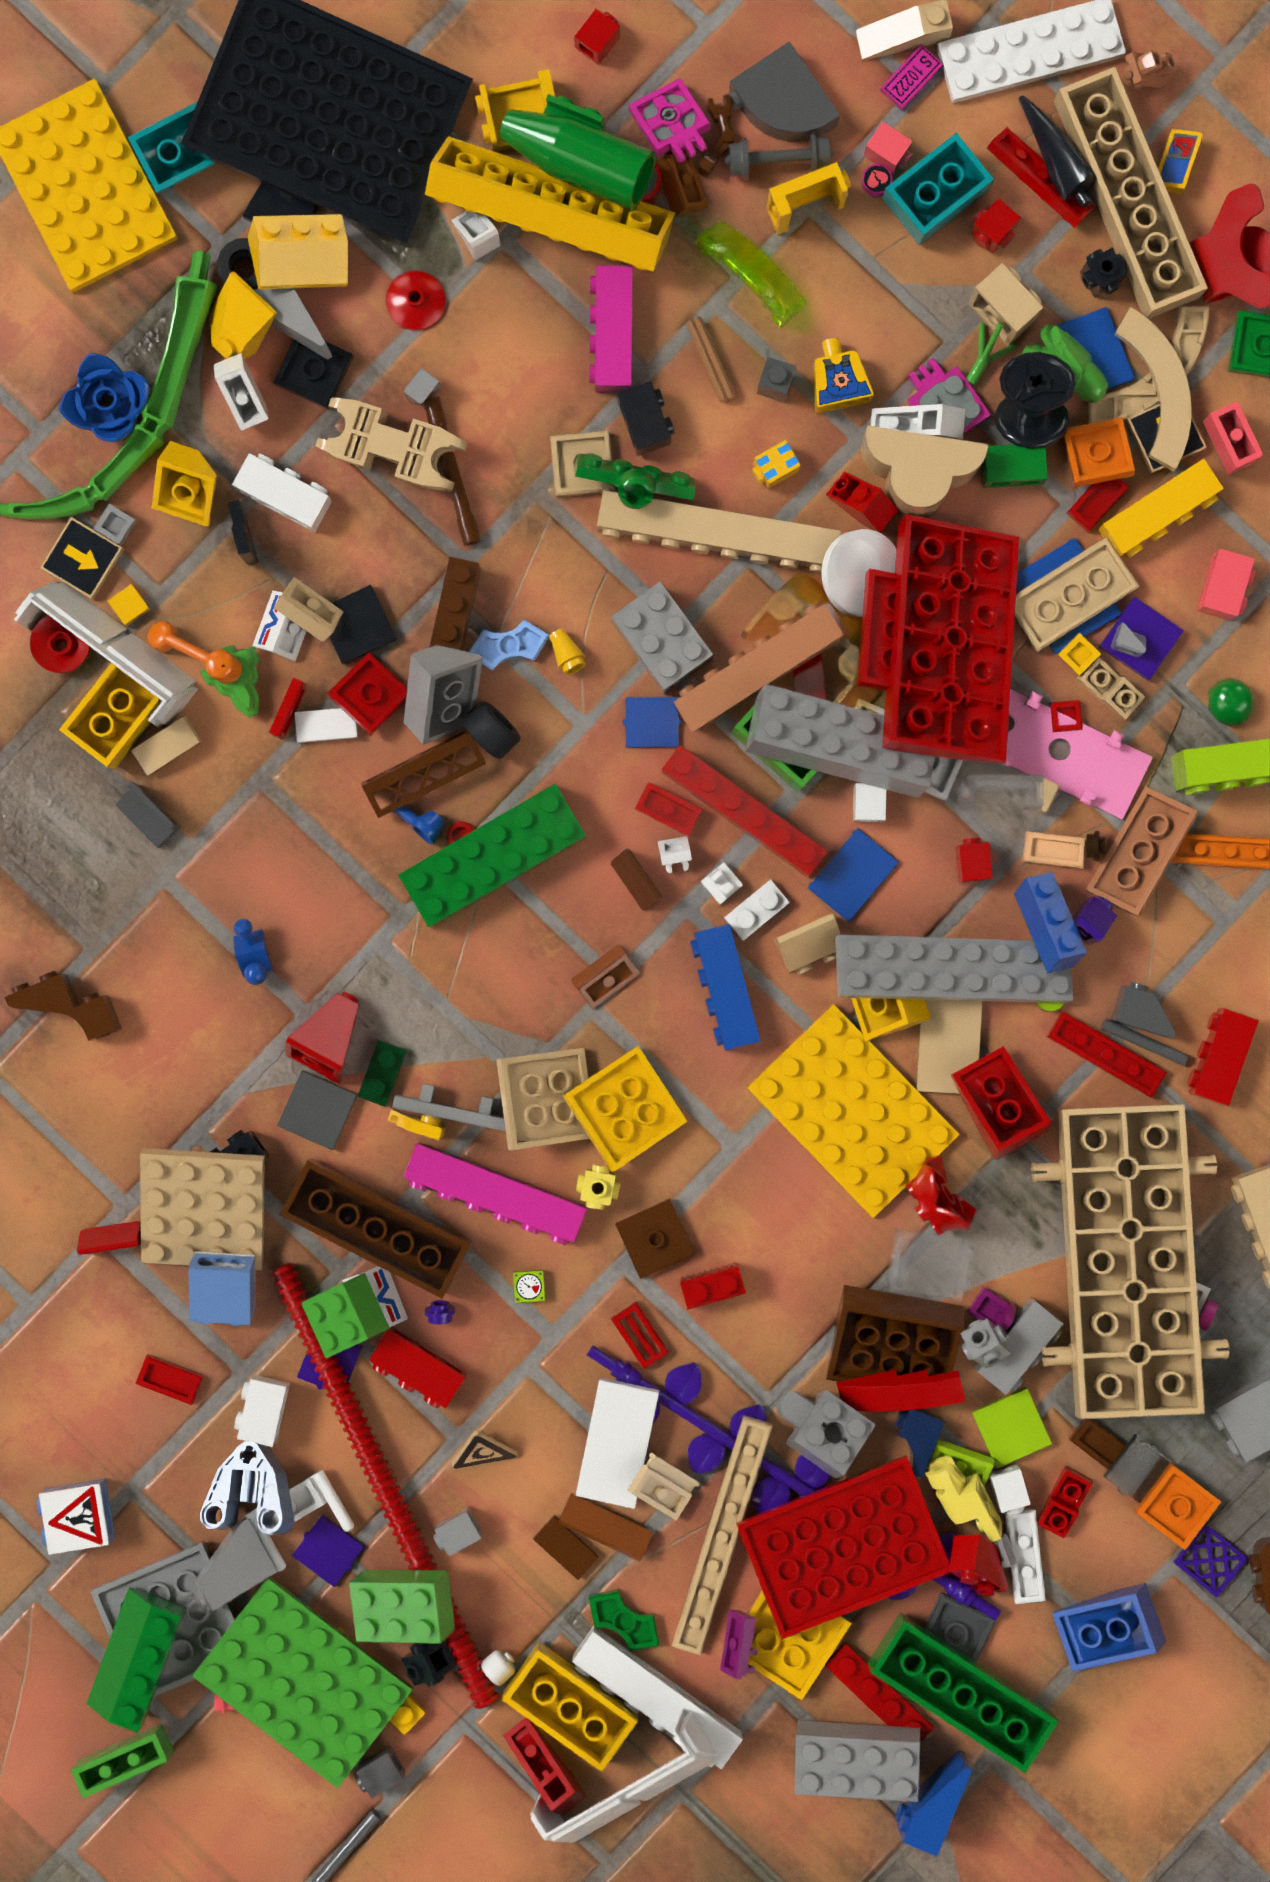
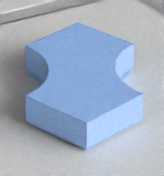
(522, 642)

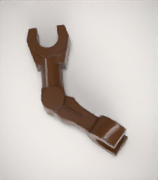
(727, 135)

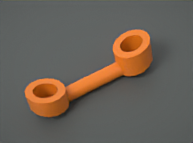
(164, 637)

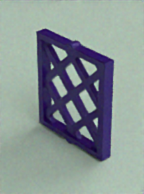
(1229, 1575)

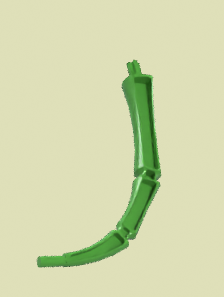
(190, 310)

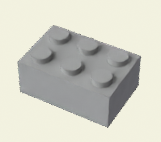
(662, 637)

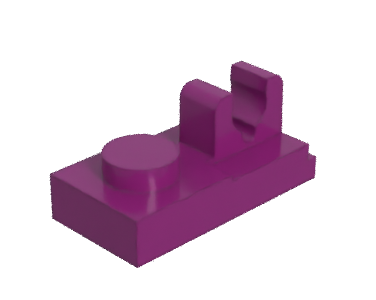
(738, 1644)

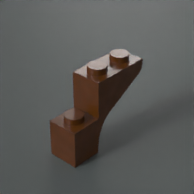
(56, 995)

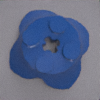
(98, 378)

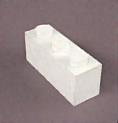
(282, 491)

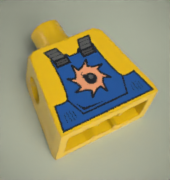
(839, 379)

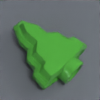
(243, 690)

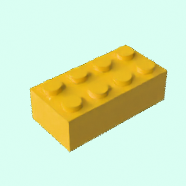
(569, 1706)

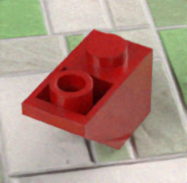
(862, 501)
(978, 1564)

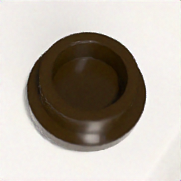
(1095, 845)

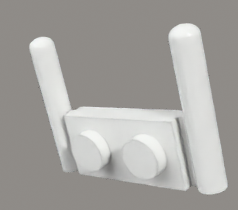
(305, 1498)

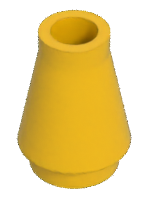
(567, 653)

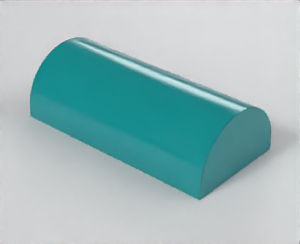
(161, 151)

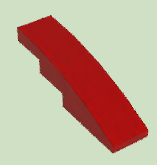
(901, 1393)

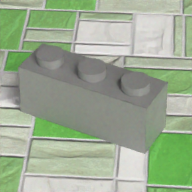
(1026, 1336)

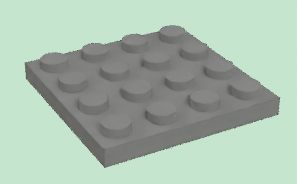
(172, 1581)

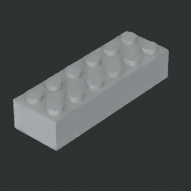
(833, 741)

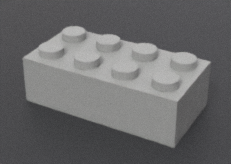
(857, 1761)

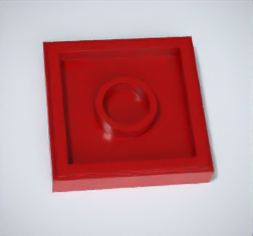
(369, 694)

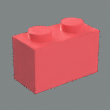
(1232, 438)
(1226, 585)

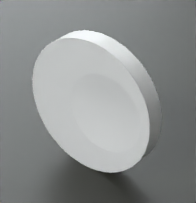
(847, 565)

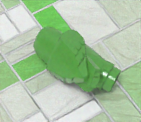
(1089, 379)

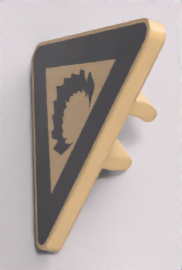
(482, 1450)

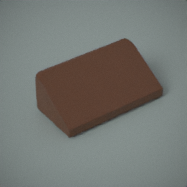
(636, 879)

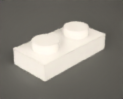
(756, 910)

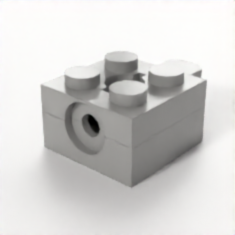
(825, 1430)

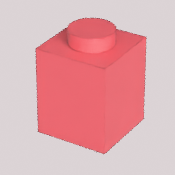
(889, 148)

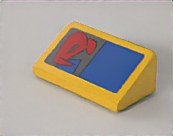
(1179, 159)

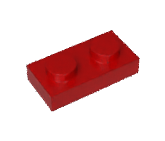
(668, 809)

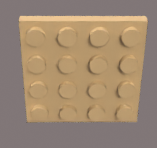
(200, 1205)

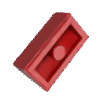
(109, 1238)

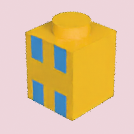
(775, 465)

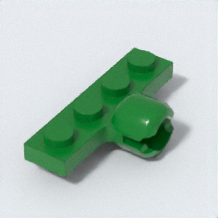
(634, 482)

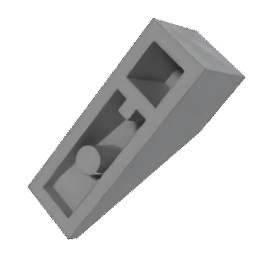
(294, 319)

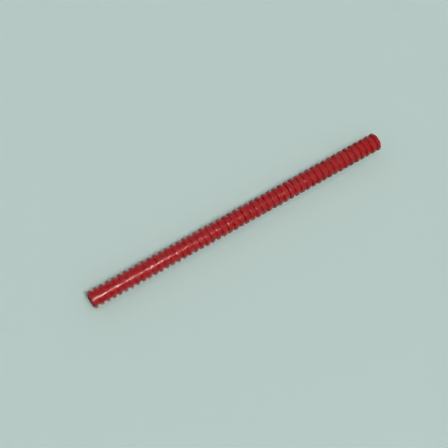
(380, 1477)

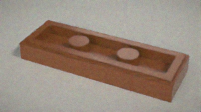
(605, 1527)

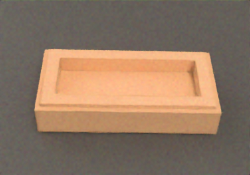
(1054, 850)

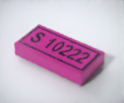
(911, 77)

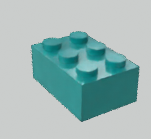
(937, 189)

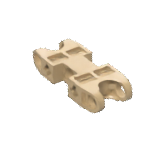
(368, 437)

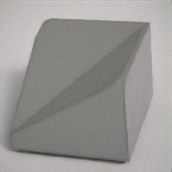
(421, 387)
(1128, 641)

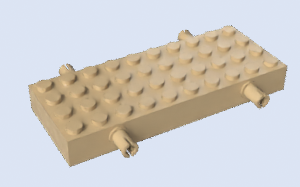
(1130, 1262)

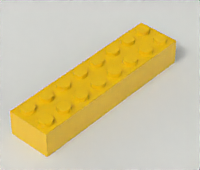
(542, 204)

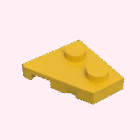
(425, 1126)

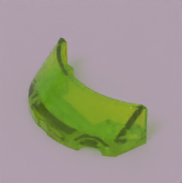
(753, 269)

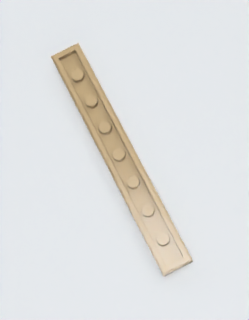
(722, 1535)

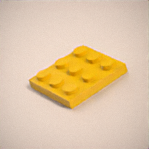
(624, 1108)
(796, 1659)

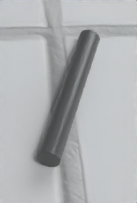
(1144, 1042)
(347, 1847)

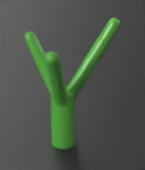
(983, 353)

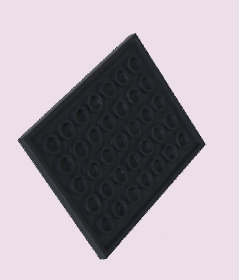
(326, 113)

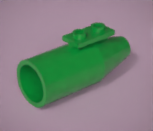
(577, 150)

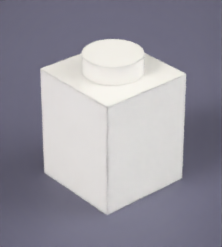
(868, 803)
(1009, 1489)

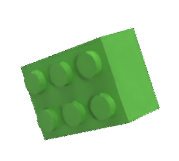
(402, 1606)

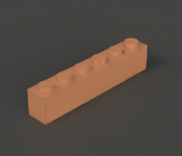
(763, 665)

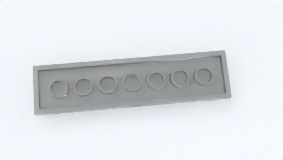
(946, 970)

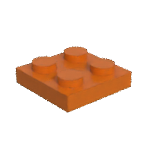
(1098, 452)
(1177, 1506)

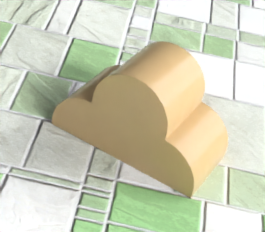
(919, 466)

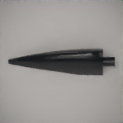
(1063, 161)

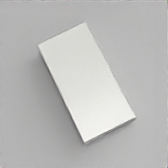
(324, 726)

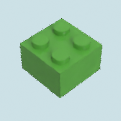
(345, 1315)

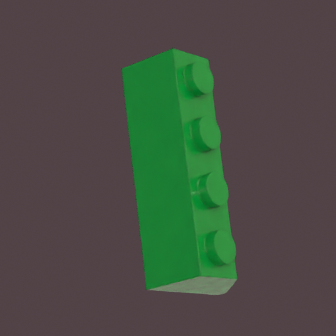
(135, 1659)

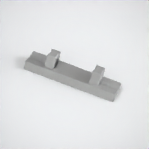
(426, 1106)

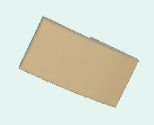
(1110, 688)
(166, 745)

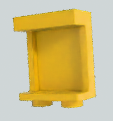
(523, 96)
(804, 190)

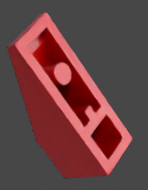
(544, 1767)

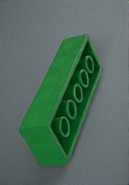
(492, 856)
(962, 1692)

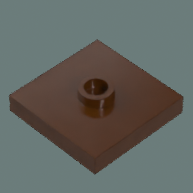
(655, 1238)

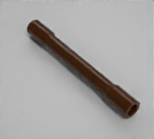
(465, 519)

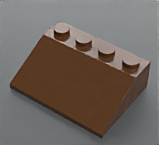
(893, 1332)

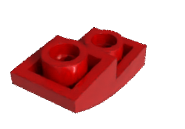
(1064, 1501)

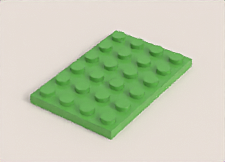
(303, 1681)

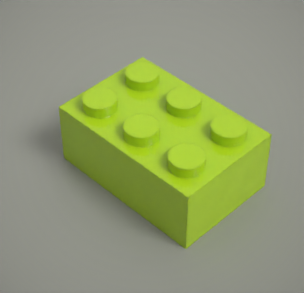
(1222, 767)

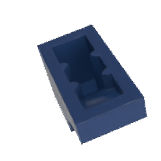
(921, 1433)

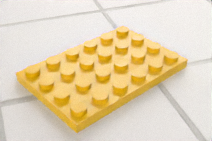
(84, 186)
(852, 1110)

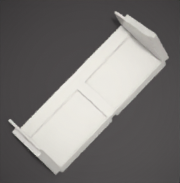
(111, 641)
(698, 1755)

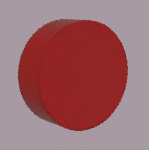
(457, 831)

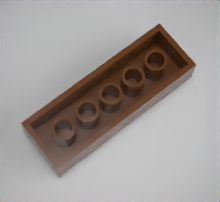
(375, 1228)

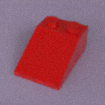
(1001, 1103)

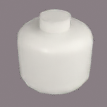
(498, 1667)

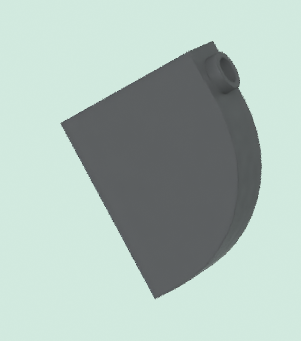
(783, 97)

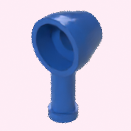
(426, 826)

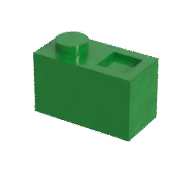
(1014, 466)

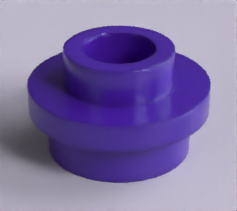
(439, 1312)

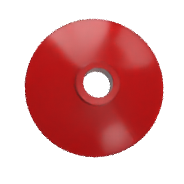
(418, 314)
(45, 648)

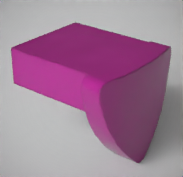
(993, 1308)

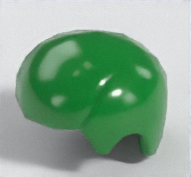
(1230, 701)

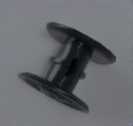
(1034, 400)

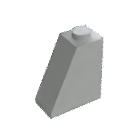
(233, 1568)

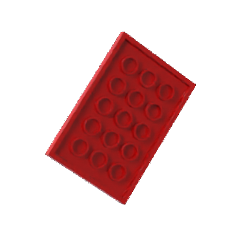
(844, 1547)

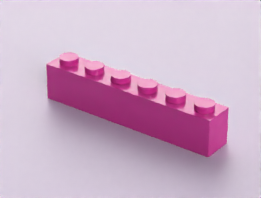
(495, 1192)

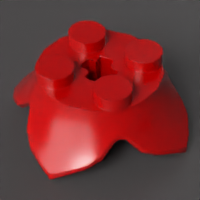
(935, 1200)

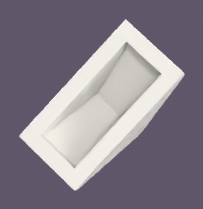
(477, 233)

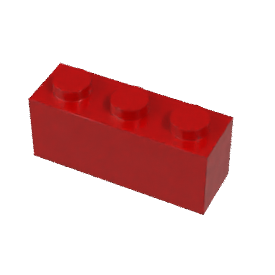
(1222, 1056)
(417, 1368)

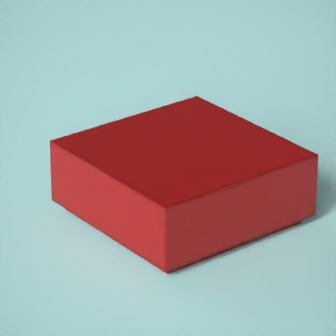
(1069, 708)

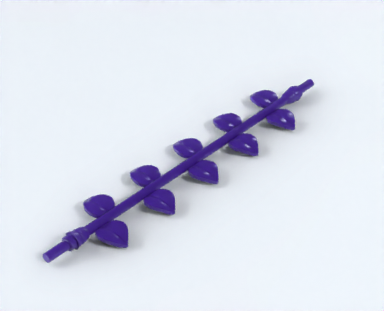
(708, 1451)

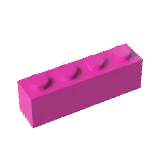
(613, 329)

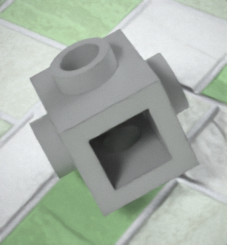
(985, 1343)

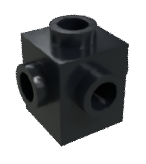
(1096, 278)
(428, 1663)

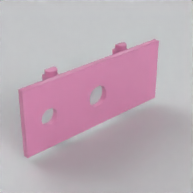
(1098, 767)

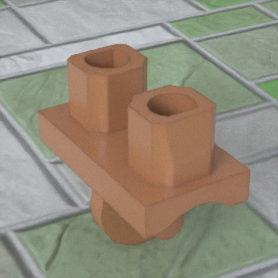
(1147, 69)

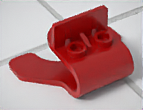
(1236, 255)

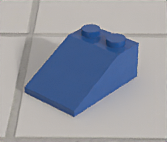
(1110, 1628)
(928, 1820)

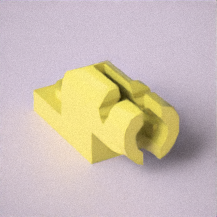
(964, 1497)

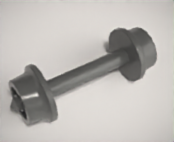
(817, 153)

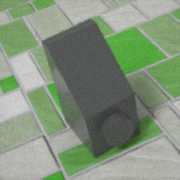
(1141, 1011)

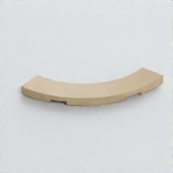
(1170, 385)
(1142, 395)

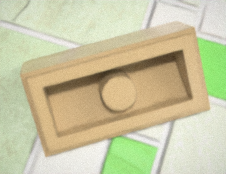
(308, 609)

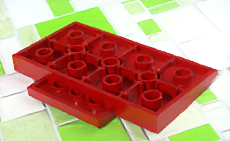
(943, 640)

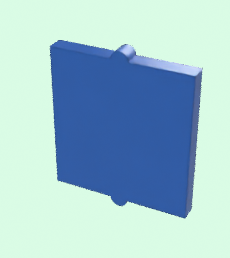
(651, 722)

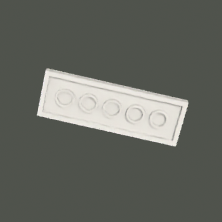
(1030, 50)

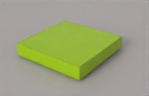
(1011, 1427)

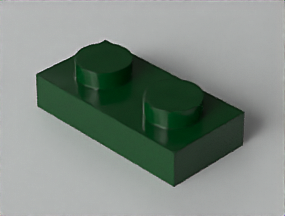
(382, 1073)

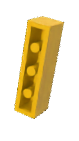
(1162, 508)

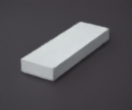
(1027, 1571)

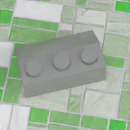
(441, 691)

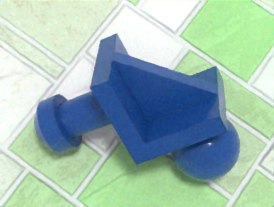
(251, 952)

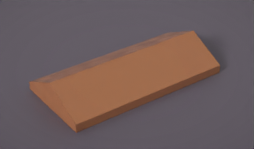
(1142, 851)

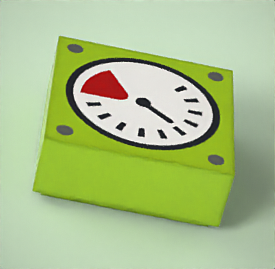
(529, 1286)

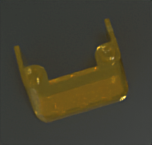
(799, 594)

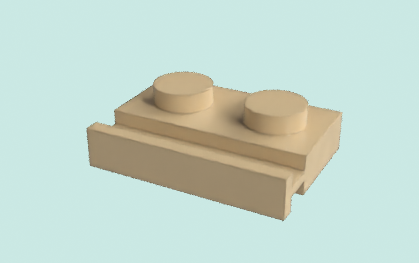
(663, 1486)

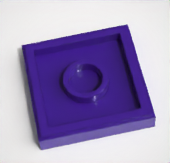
(1159, 635)

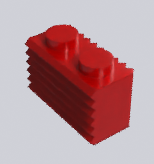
(712, 1286)

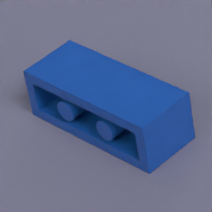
(1050, 922)

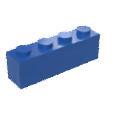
(726, 987)

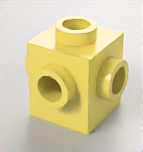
(602, 1175)

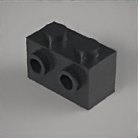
(645, 418)

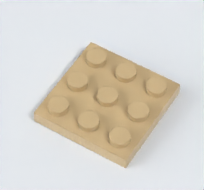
(534, 1099)

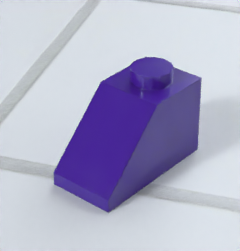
(1094, 919)

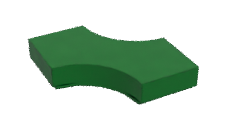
(635, 1627)

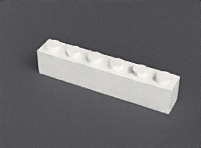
(650, 1691)

